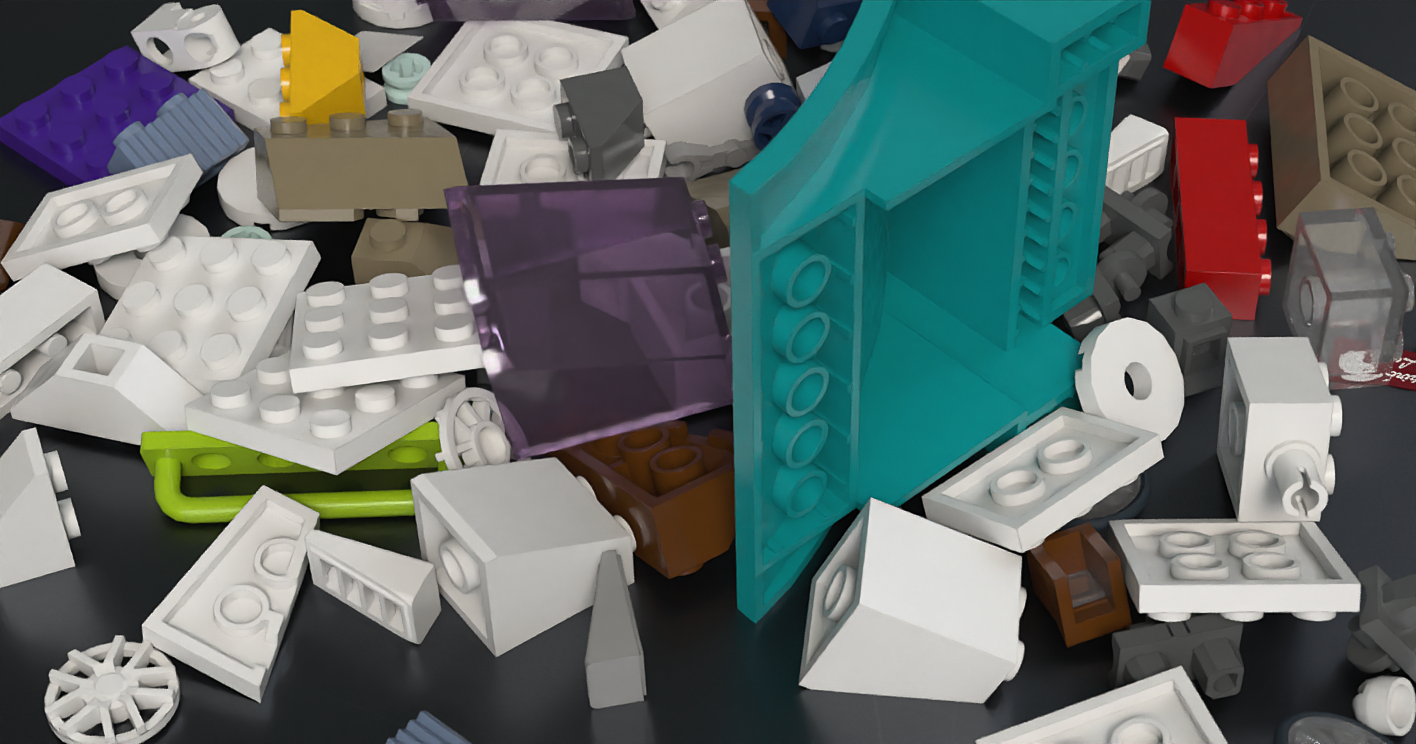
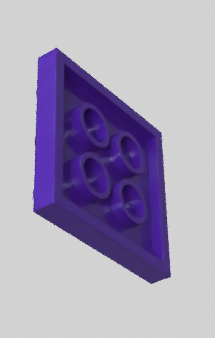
(75, 122)

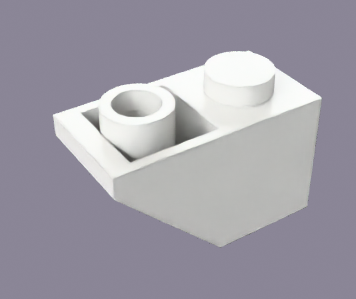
(31, 519)

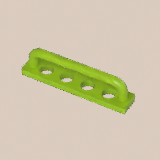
(194, 454)

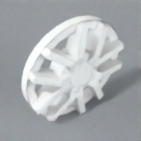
(472, 432)
(112, 693)

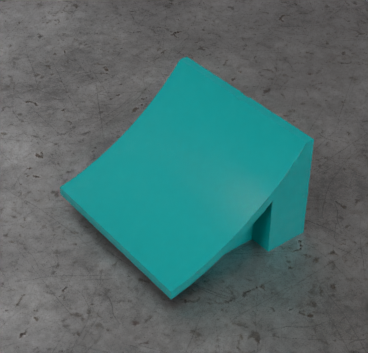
(912, 260)

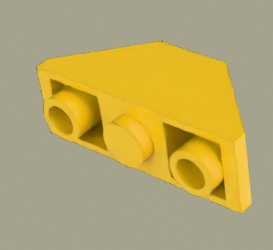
(320, 71)

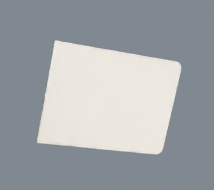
(382, 47)

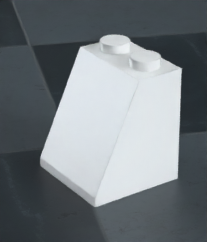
(702, 72)
(516, 545)
(913, 611)

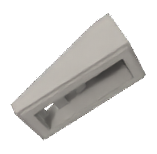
(614, 648)

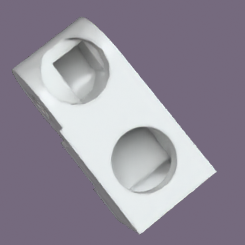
(194, 37)

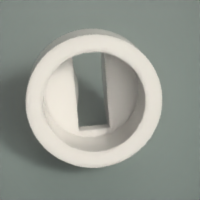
(1386, 705)

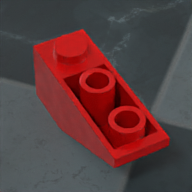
(1228, 38)

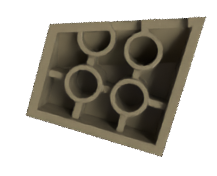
(355, 166)

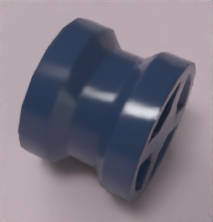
(772, 102)

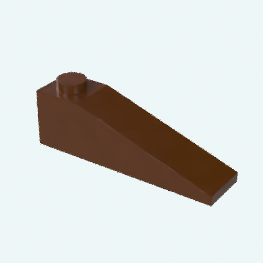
(668, 489)

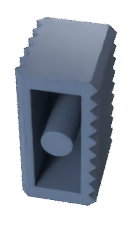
(182, 128)

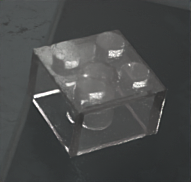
(1348, 295)

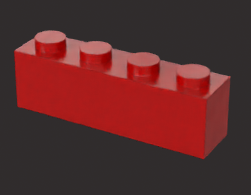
(1217, 212)

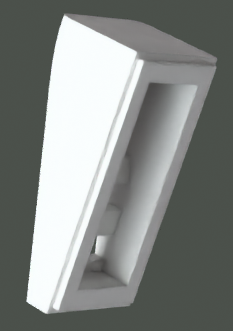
(1135, 154)
(376, 582)

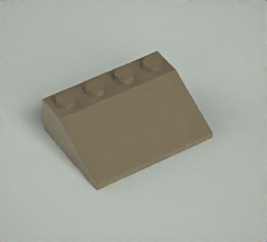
(1342, 141)

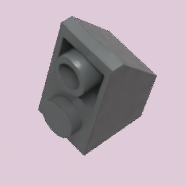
(602, 120)

